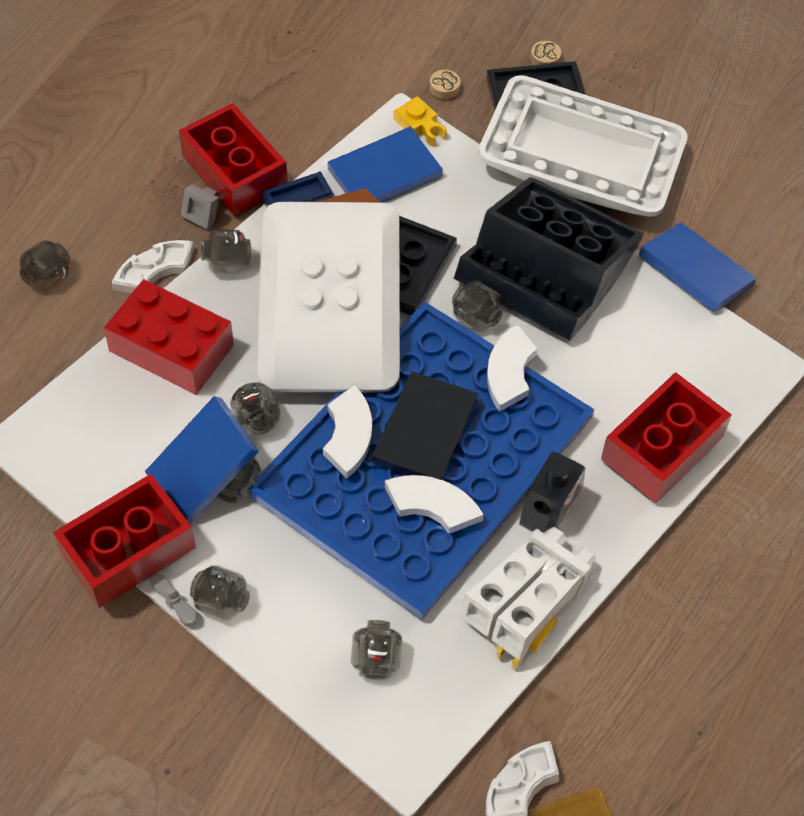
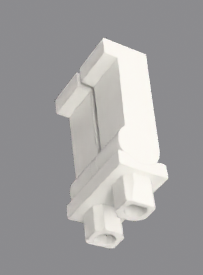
(527, 590)

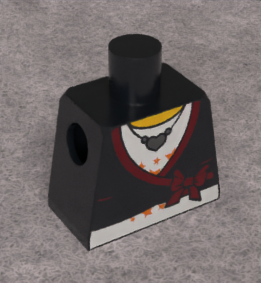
(556, 485)

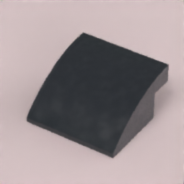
(549, 256)

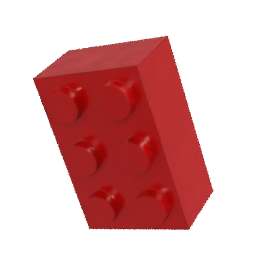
(232, 158)
(169, 336)
(665, 437)
(125, 540)

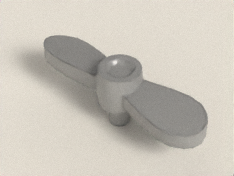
(173, 599)

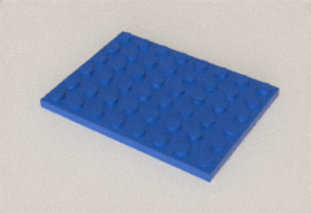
(493, 464)

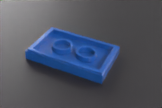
(386, 166)
(697, 267)
(203, 458)

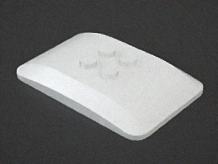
(583, 146)
(329, 297)

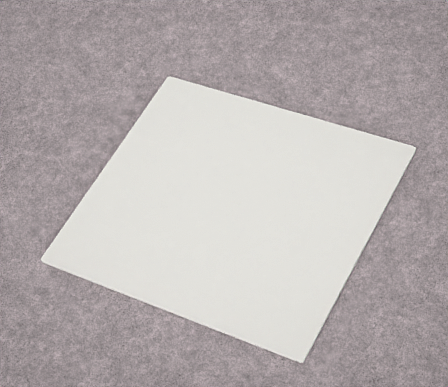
(293, 641)

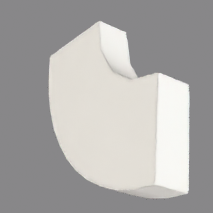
(154, 264)
(507, 367)
(351, 432)
(433, 499)
(521, 780)

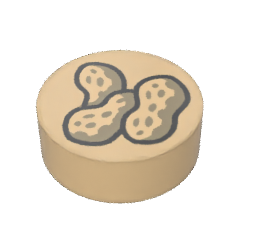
(545, 53)
(444, 84)

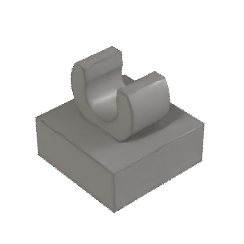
(200, 205)

